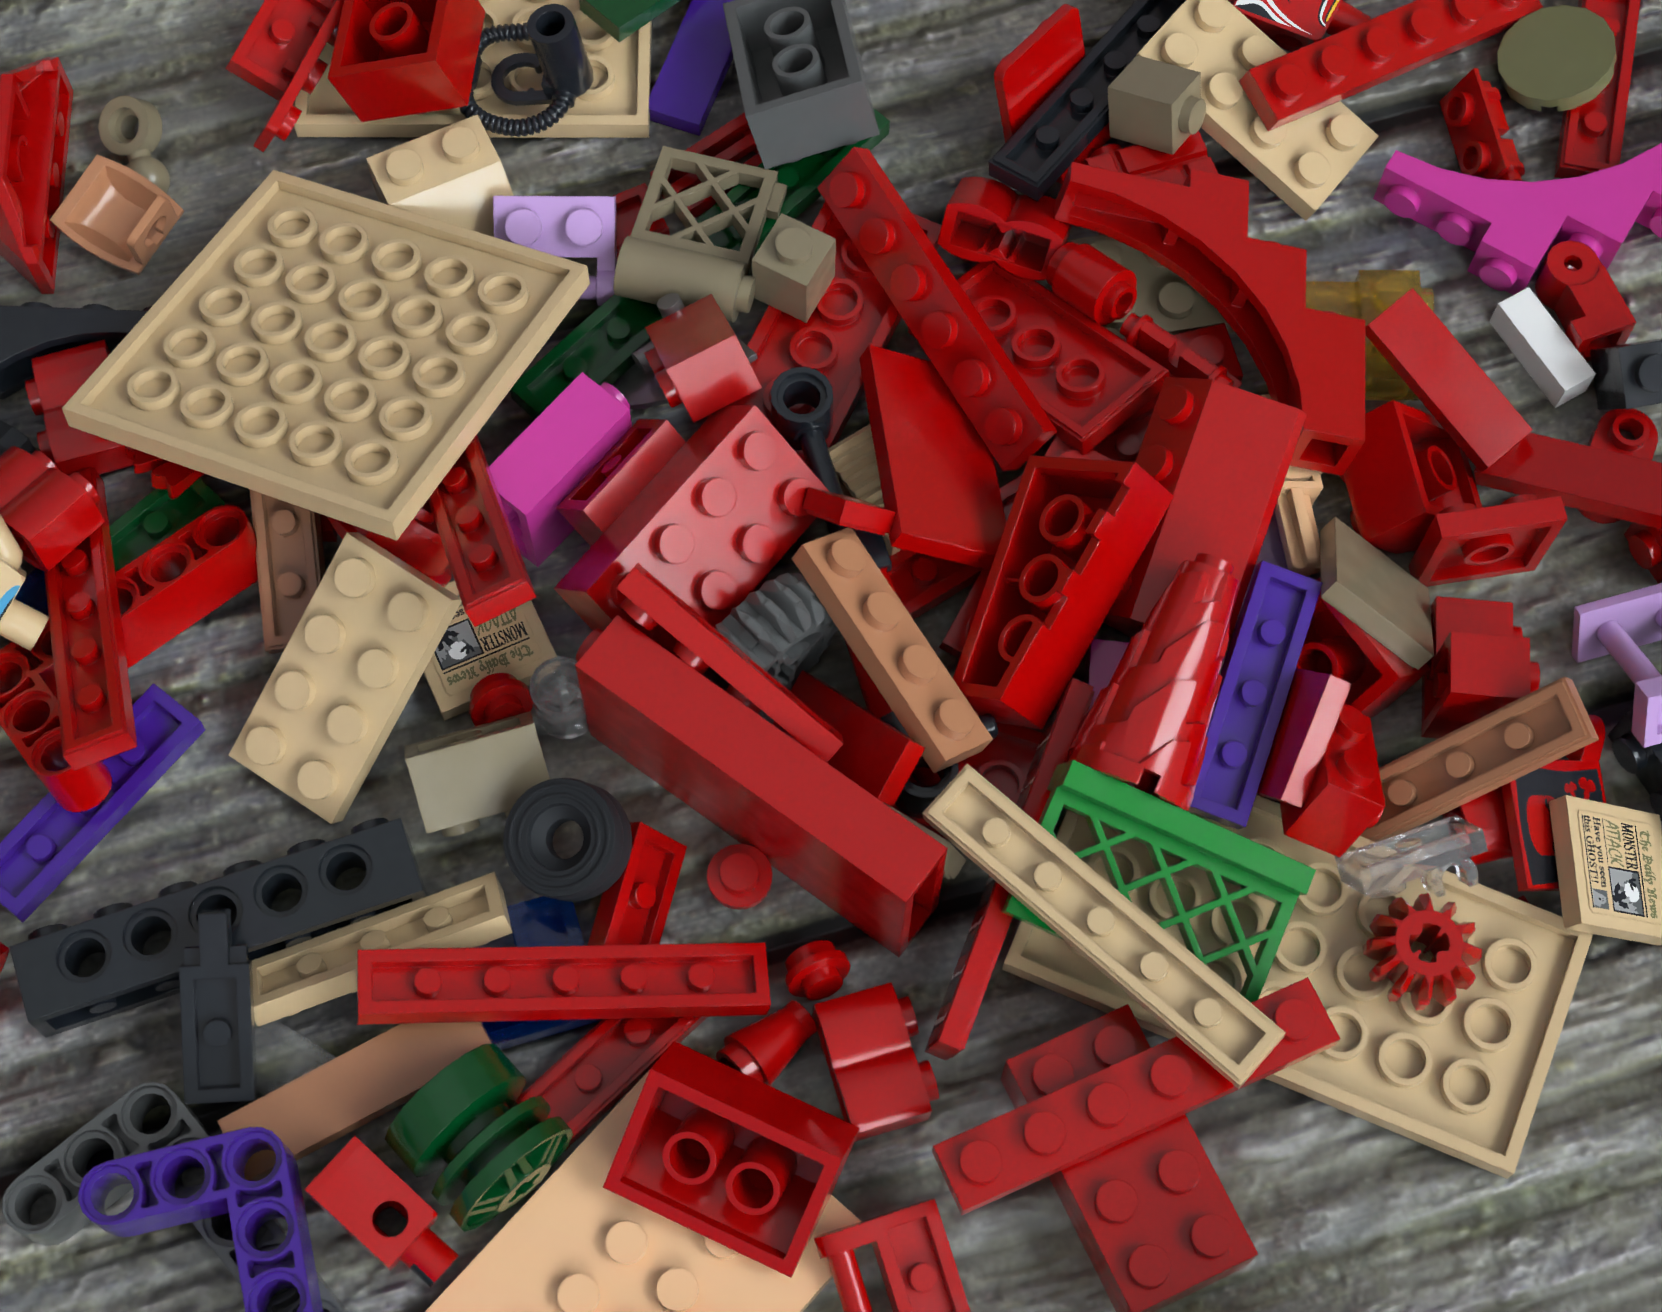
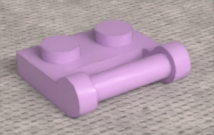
(564, 229)

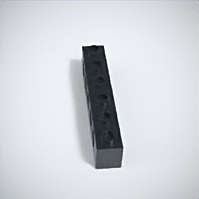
(51, 957)

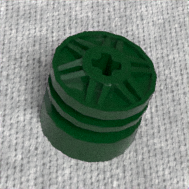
(469, 1126)

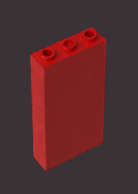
(759, 785)

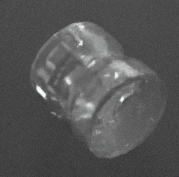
(557, 685)

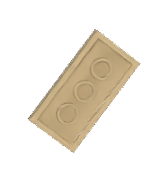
(1296, 160)
(345, 677)

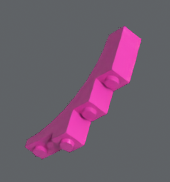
(1519, 221)

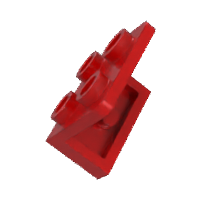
(1037, 68)

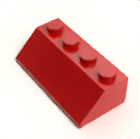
(1226, 466)

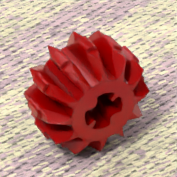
(1439, 934)

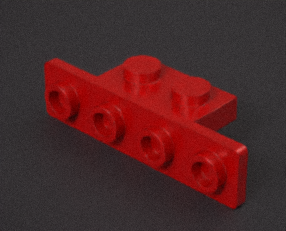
(283, 56)

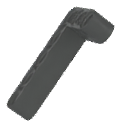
(121, 1129)

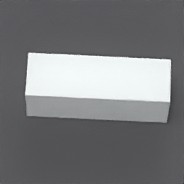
(1542, 347)

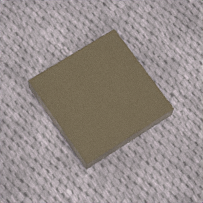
(1375, 593)

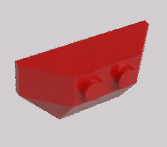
(33, 166)

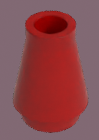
(768, 1043)

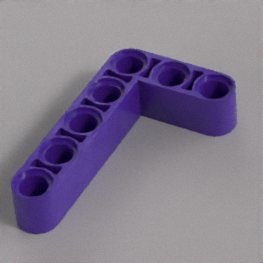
(223, 1192)

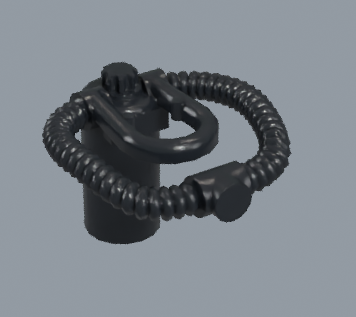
(559, 56)

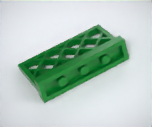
(1192, 841)

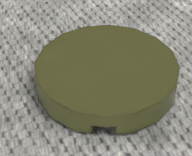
(1557, 58)

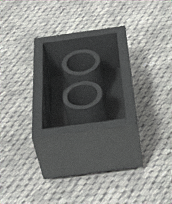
(799, 77)

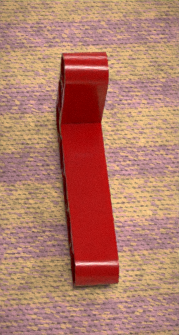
(157, 601)

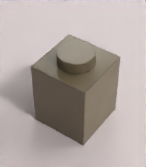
(1155, 104)
(794, 267)

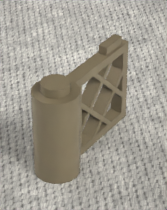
(688, 261)

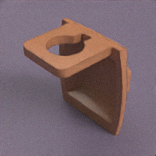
(117, 215)

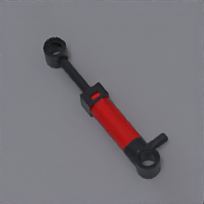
(809, 434)

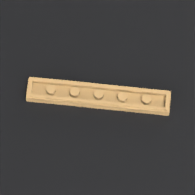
(1104, 926)

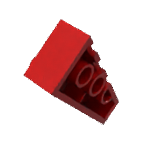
(1054, 581)

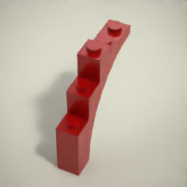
(1255, 284)

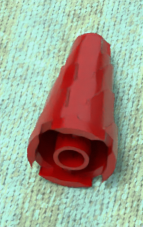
(1161, 698)

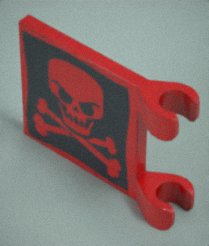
(1529, 812)

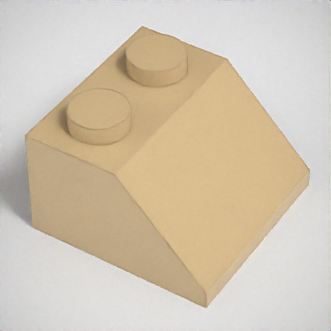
(444, 176)

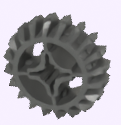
(779, 629)

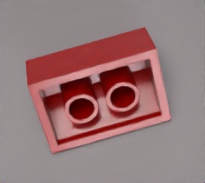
(730, 1157)

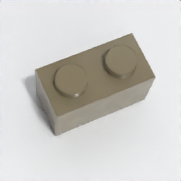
(475, 772)

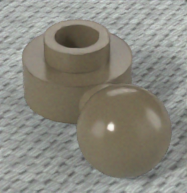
(118, 136)

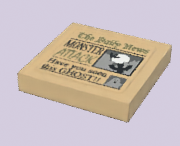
(467, 653)
(1608, 869)

